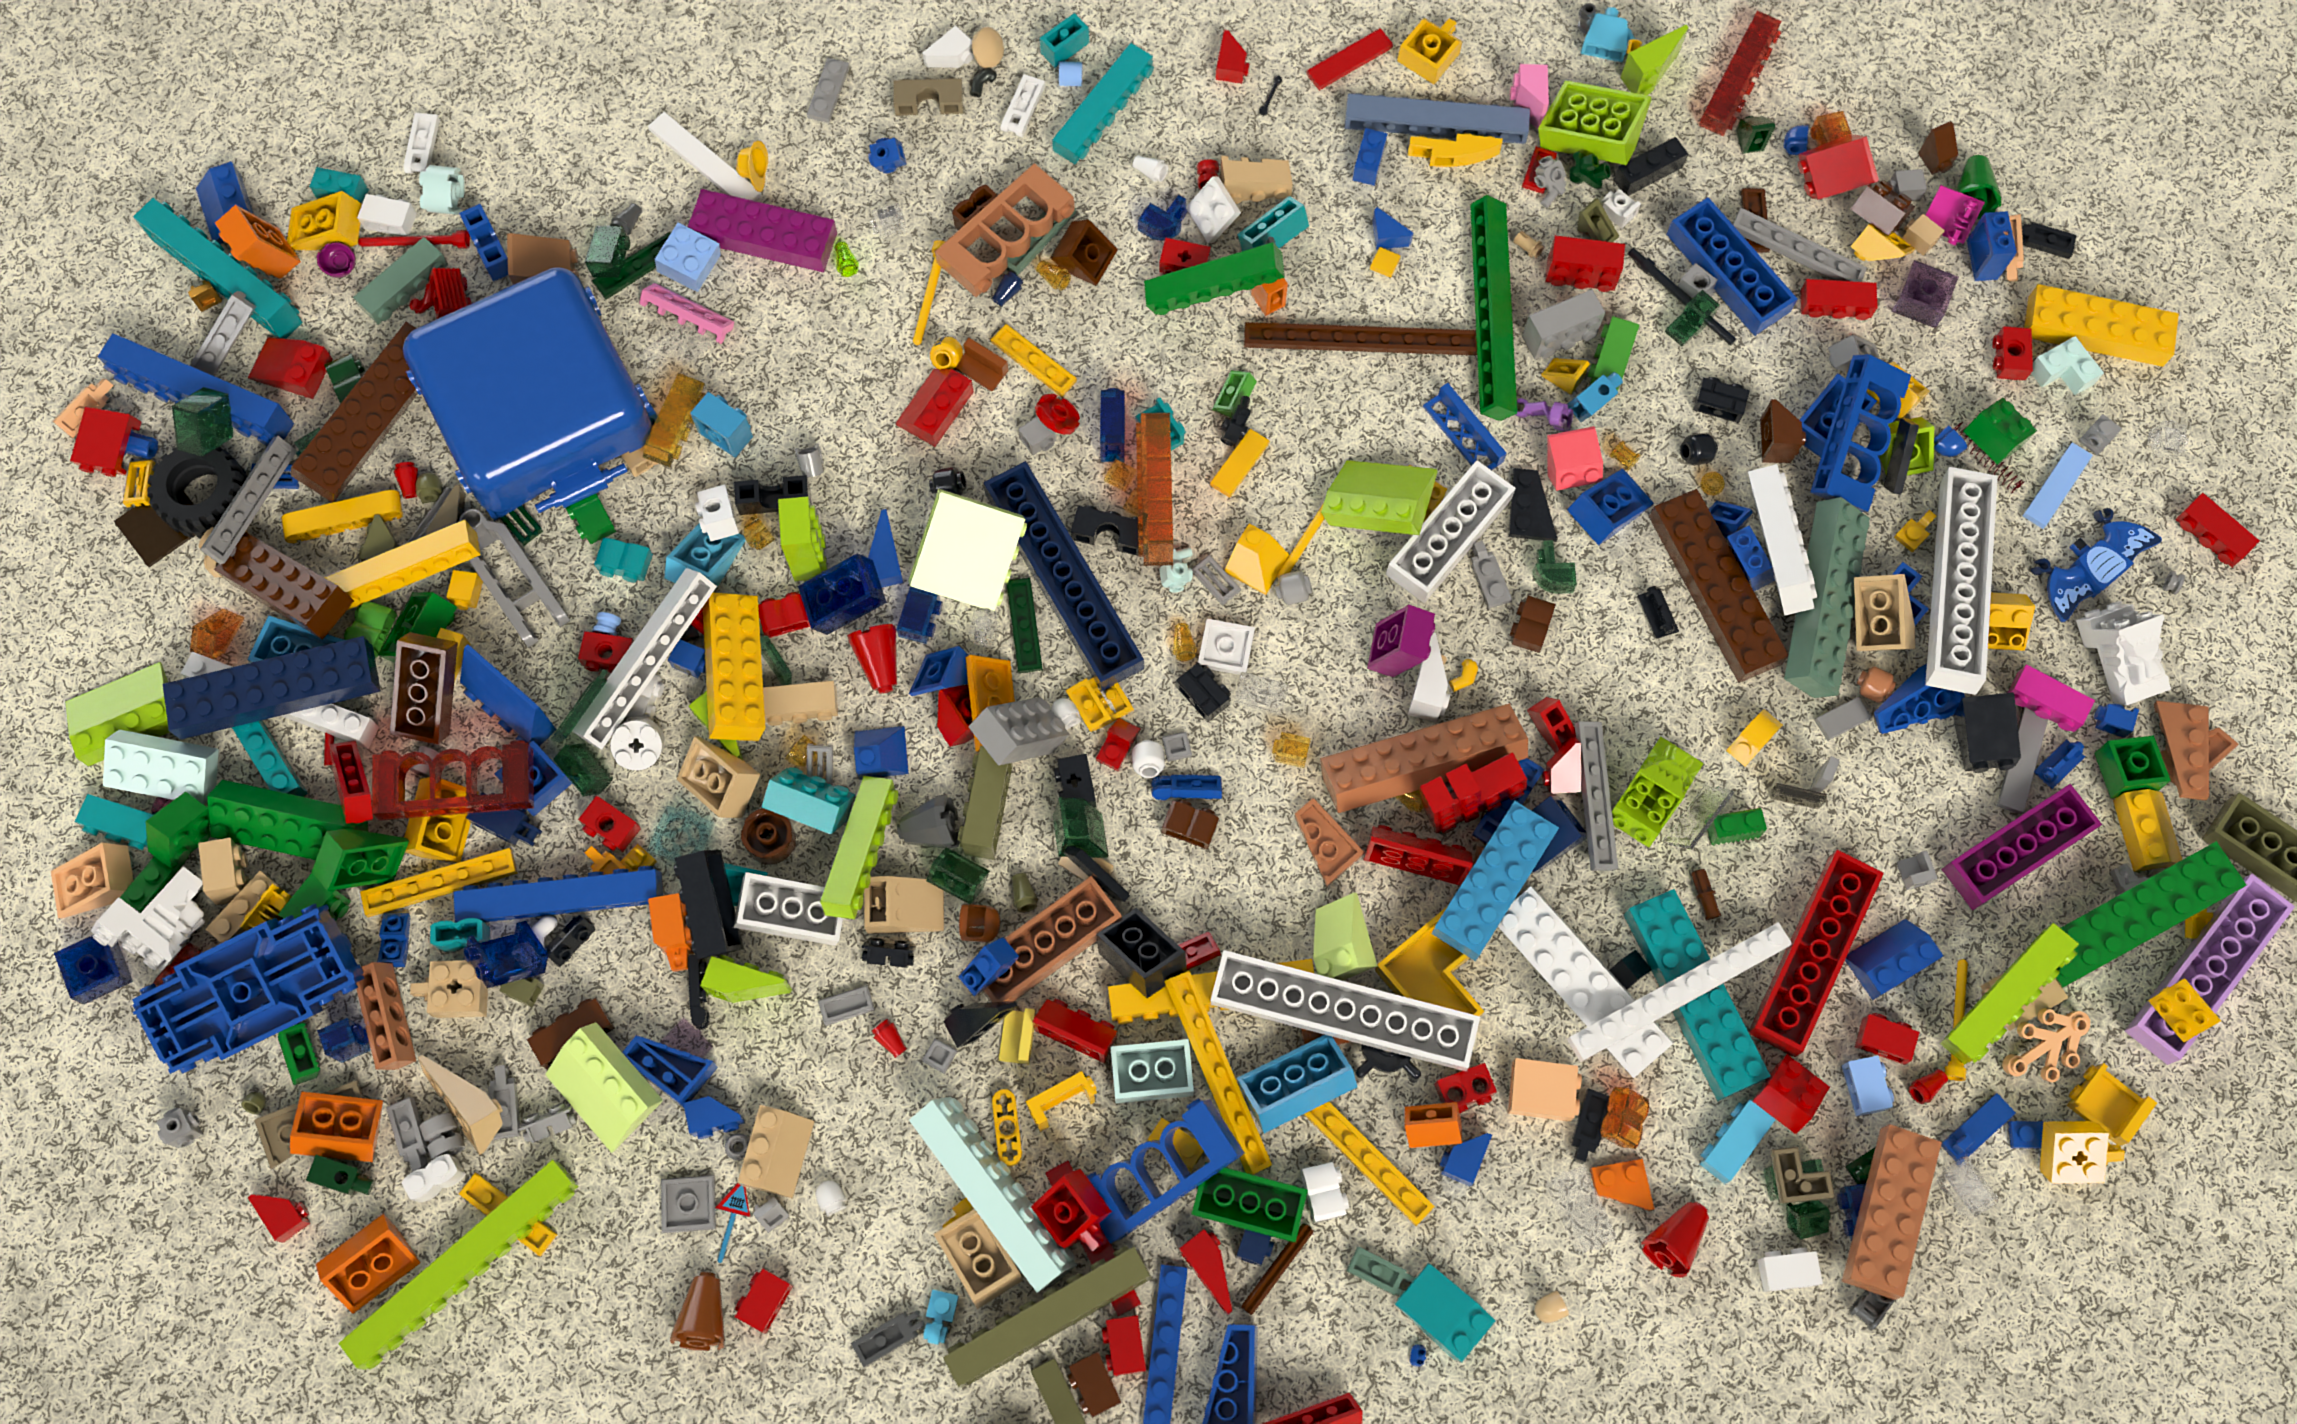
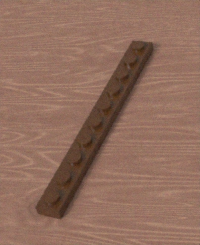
(1360, 338)

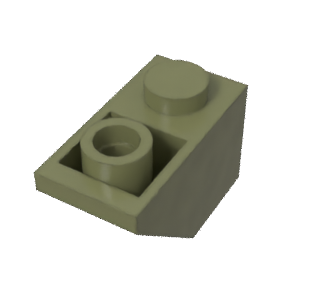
(378, 539)

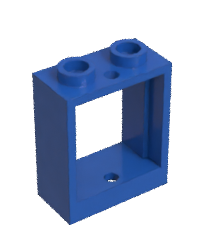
(1990, 240)
(1751, 558)

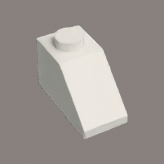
(949, 51)

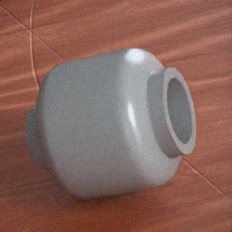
(1294, 587)

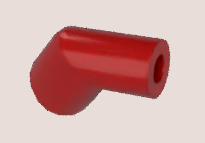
(424, 304)

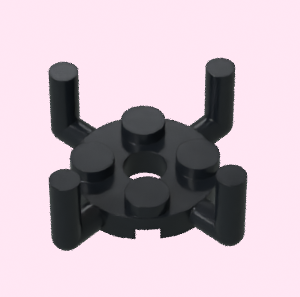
(1385, 1063)

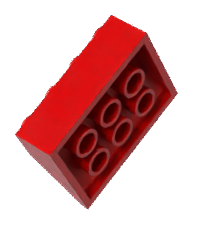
(1418, 855)

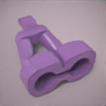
(1558, 415)

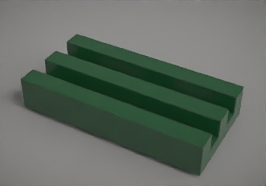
(531, 535)

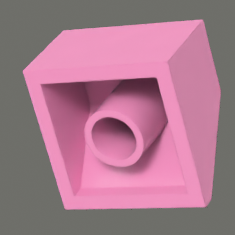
(1531, 91)

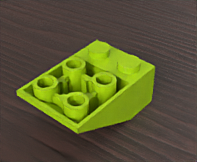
(741, 983)

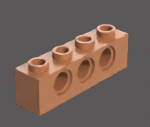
(385, 1017)

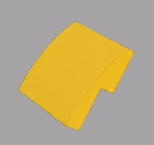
(1094, 707)

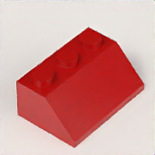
(936, 405)
(1075, 1029)

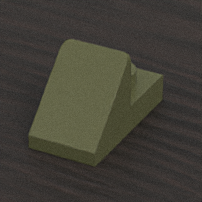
(1596, 222)

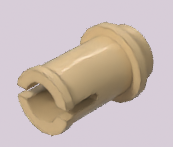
(1527, 243)

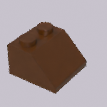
(1084, 251)
(1780, 434)

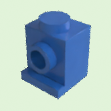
(2116, 719)

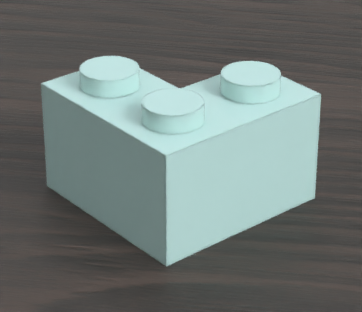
(2070, 363)

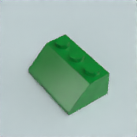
(421, 615)

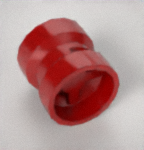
(1206, 170)

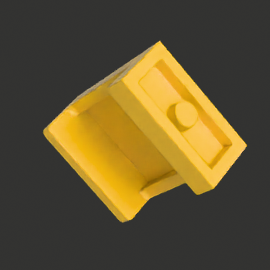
(1059, 1094)
(2110, 1104)

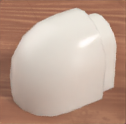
(1066, 712)
(830, 1197)

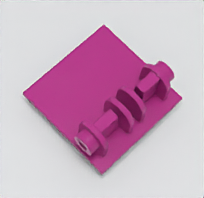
(1954, 213)

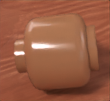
(1876, 684)

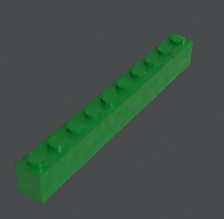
(1493, 308)

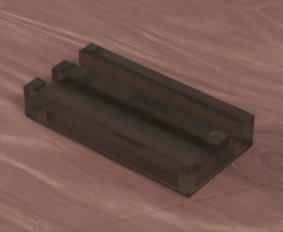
(1797, 796)

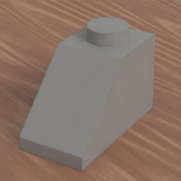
(1843, 351)

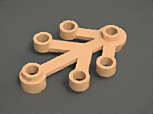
(2051, 1043)

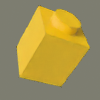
(464, 589)

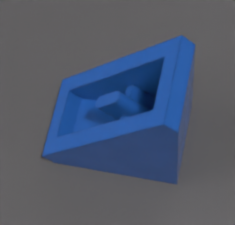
(1389, 232)
(1729, 517)

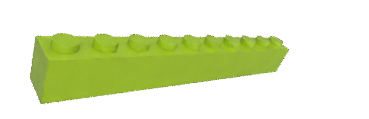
(458, 1265)

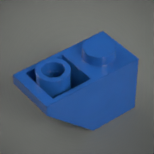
(988, 965)
(709, 1115)

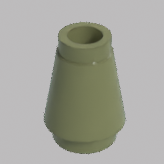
(1023, 894)

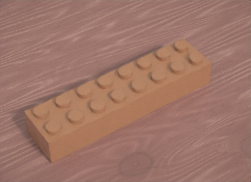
(1414, 758)

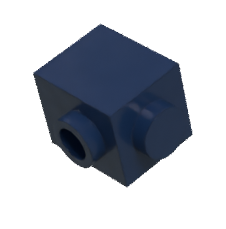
(1254, 1247)

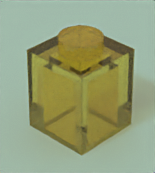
(1291, 749)

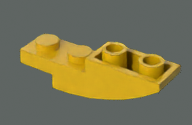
(1464, 151)

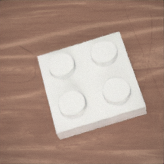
(1213, 209)
(1226, 646)

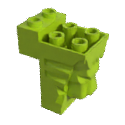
(1655, 791)

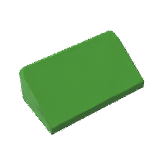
(1236, 385)

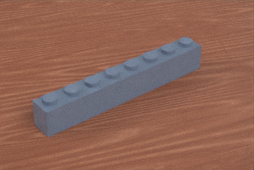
(1436, 117)

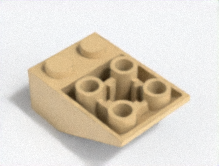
(902, 906)

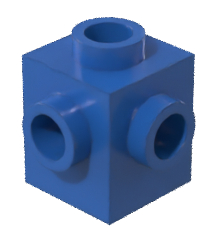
(887, 155)

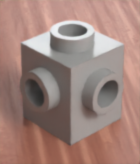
(186, 1128)

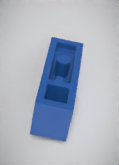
(884, 553)

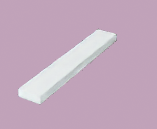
(702, 158)

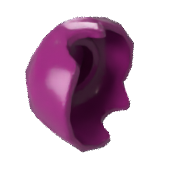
(336, 260)

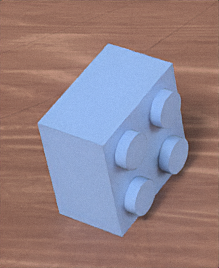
(687, 257)

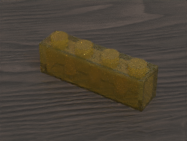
(673, 421)

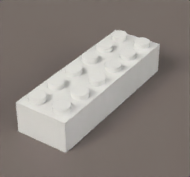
(1450, 531)
(1783, 539)

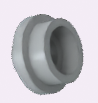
(730, 1143)

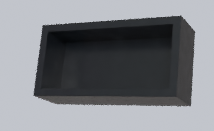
(708, 903)

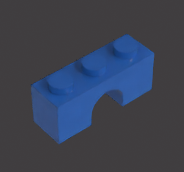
(486, 241)

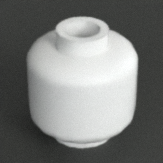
(1148, 758)

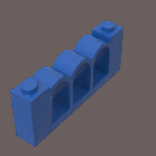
(1890, 386)
(1215, 1141)

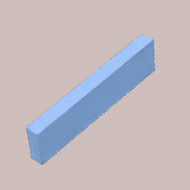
(2057, 485)

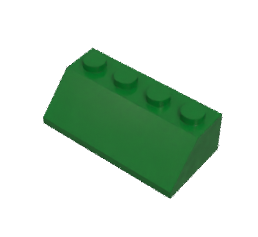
(1251, 1203)

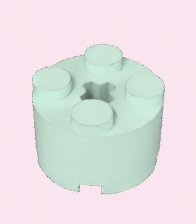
(441, 189)

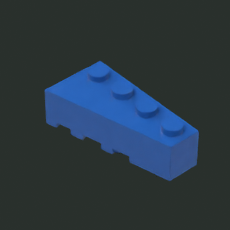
(1235, 1380)

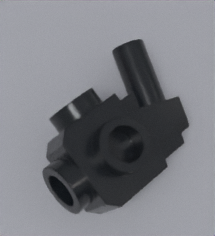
(1234, 426)

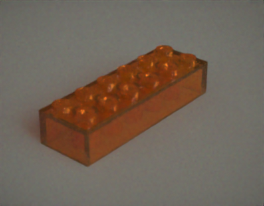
(1154, 489)

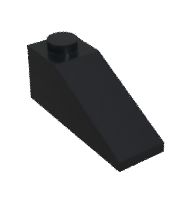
(972, 1021)

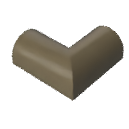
(1793, 1183)

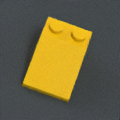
(325, 222)

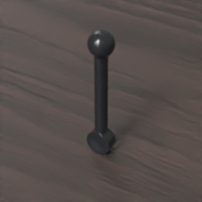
(1264, 109)

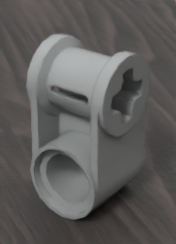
(810, 461)

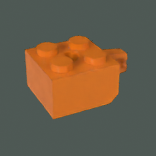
(671, 930)

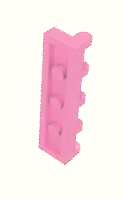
(687, 311)

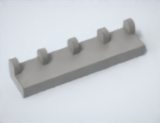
(223, 334)

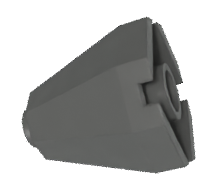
(931, 824)

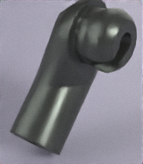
(984, 75)

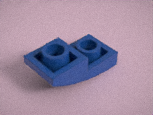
(395, 939)

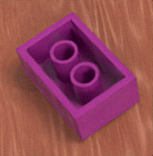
(1401, 641)

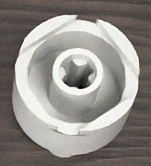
(629, 754)

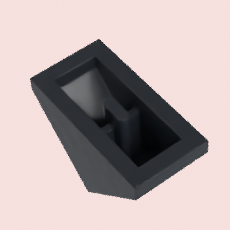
(1630, 969)

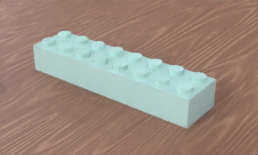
(992, 1192)

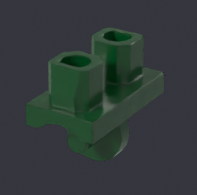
(1589, 170)

